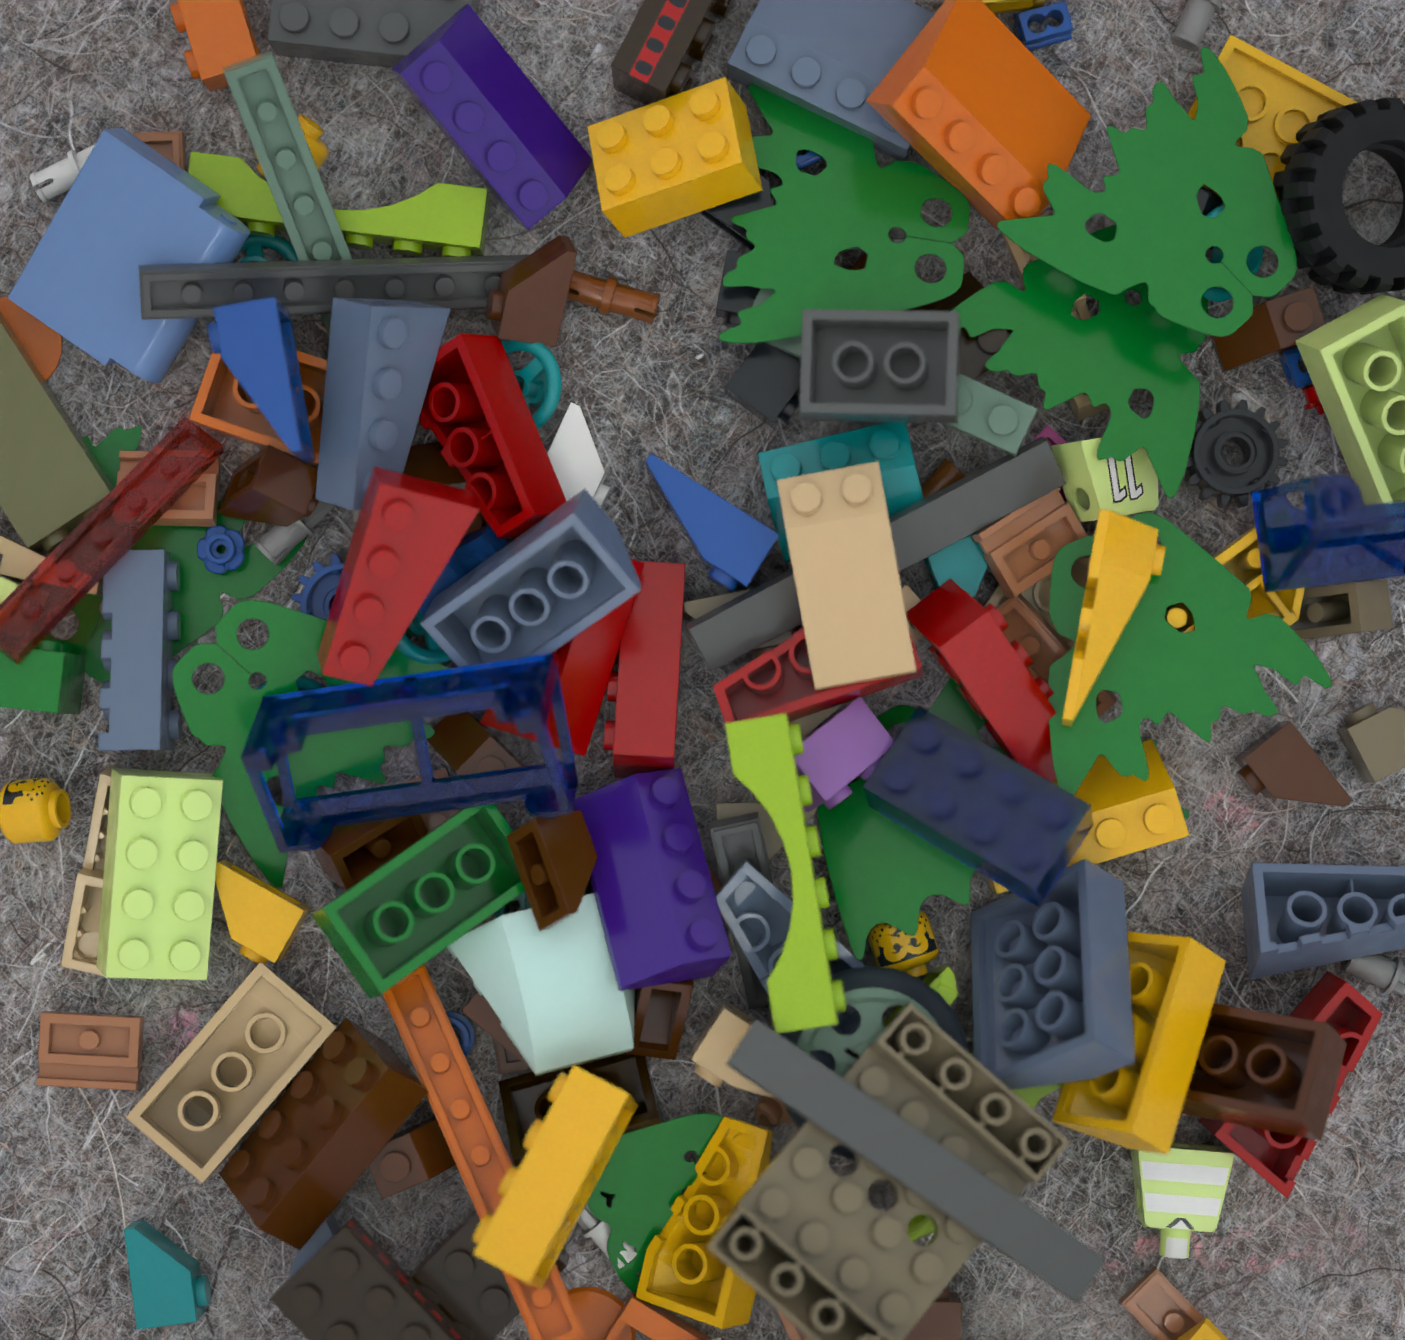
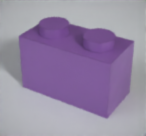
(840, 750)

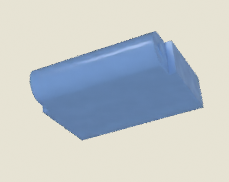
(118, 215)

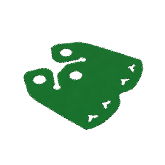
(646, 1179)

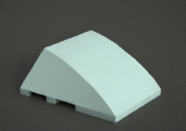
(551, 987)

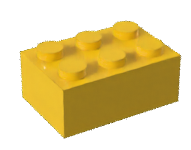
(674, 158)

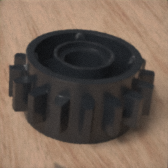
(1259, 450)

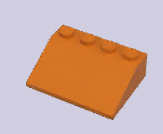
(982, 111)

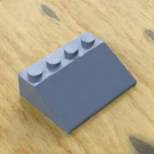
(829, 58)
(1053, 982)

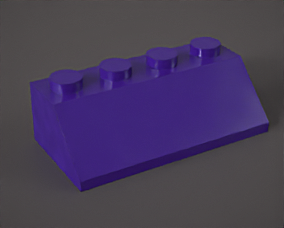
(494, 117)
(653, 882)

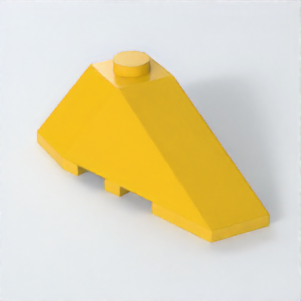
(1117, 578)
(677, 1265)

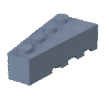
(373, 390)
(140, 653)
(1320, 914)

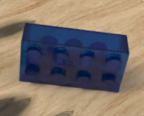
(979, 806)

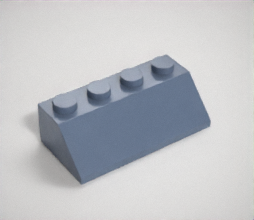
(536, 589)

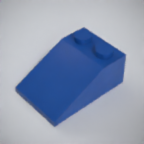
(262, 354)
(720, 533)

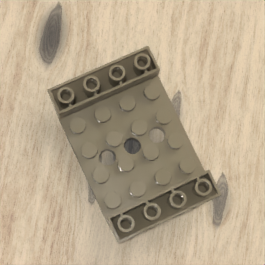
(817, 1240)

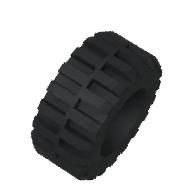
(1314, 204)

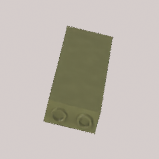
(44, 462)

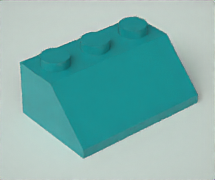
(884, 442)

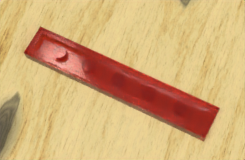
(104, 537)

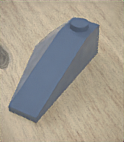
(761, 922)

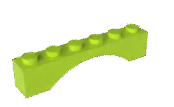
(437, 219)
(802, 981)

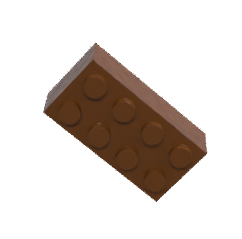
(1266, 1071)
(322, 1134)

